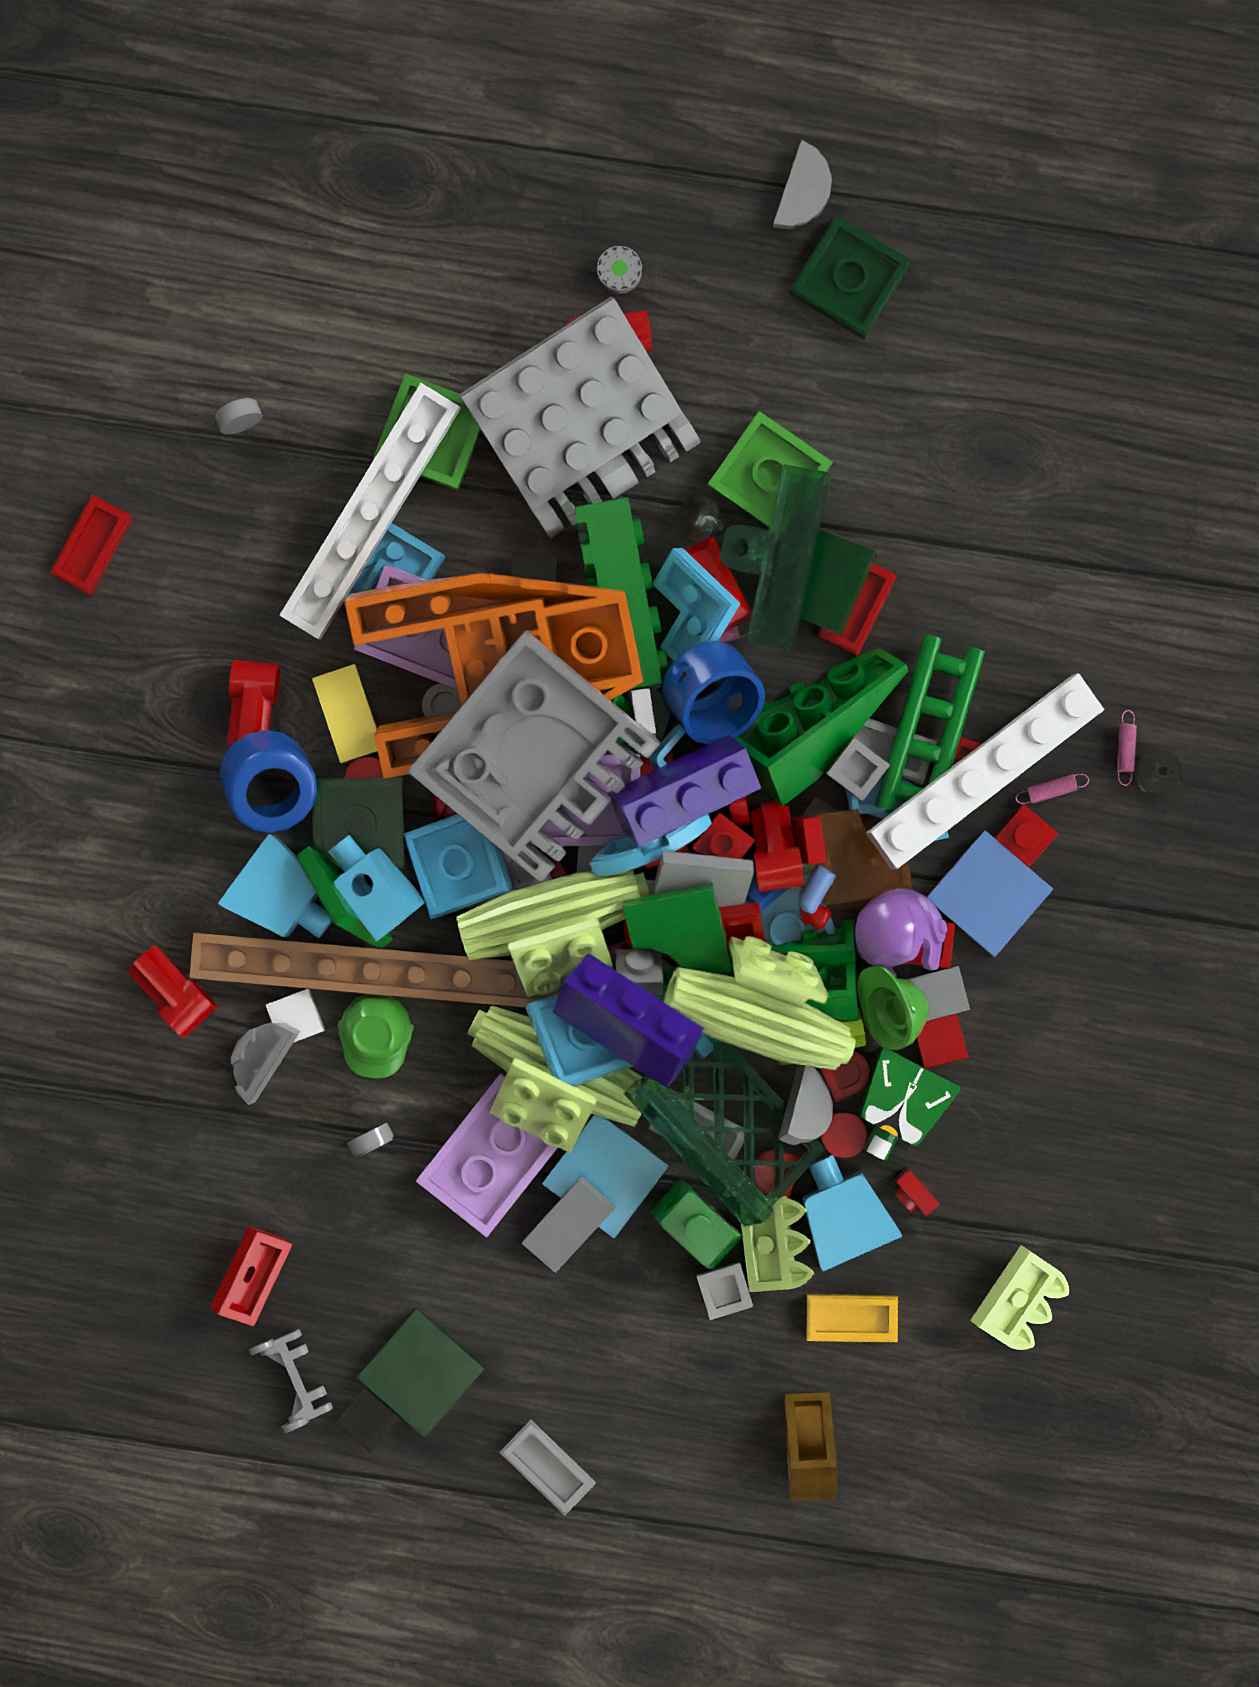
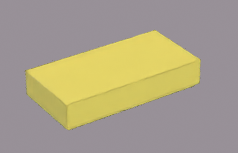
(347, 713)

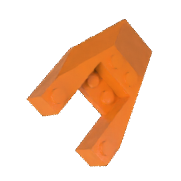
(481, 623)

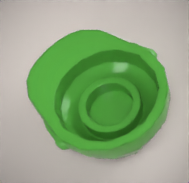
(891, 1007)
(375, 1035)

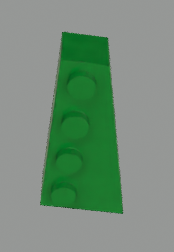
(613, 562)

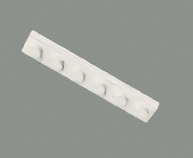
(370, 511)
(984, 771)

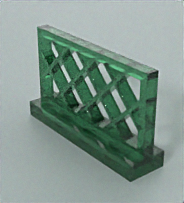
(707, 1155)

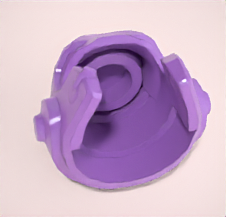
(895, 928)

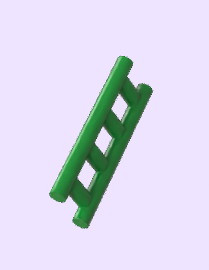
(917, 703)

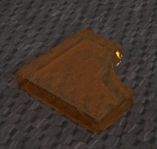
(856, 861)

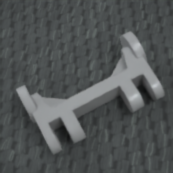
(278, 1351)

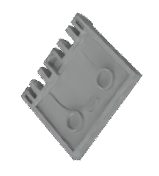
(575, 410)
(545, 736)

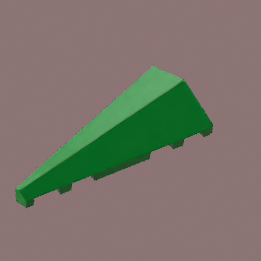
(835, 962)

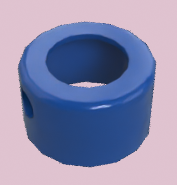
(710, 716)
(261, 752)

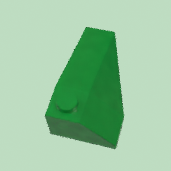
(810, 727)

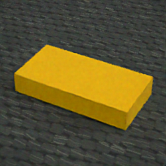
(851, 1318)

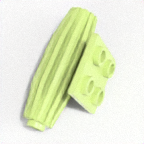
(550, 925)
(764, 1006)
(535, 1098)

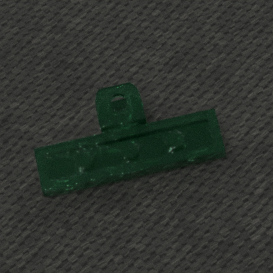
(780, 556)

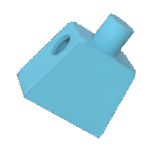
(276, 892)
(384, 903)
(844, 1215)

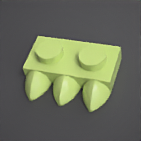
(772, 1248)
(1019, 1299)

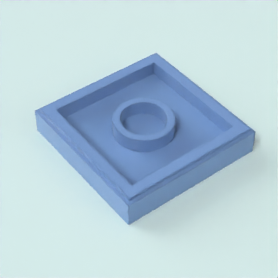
(989, 893)

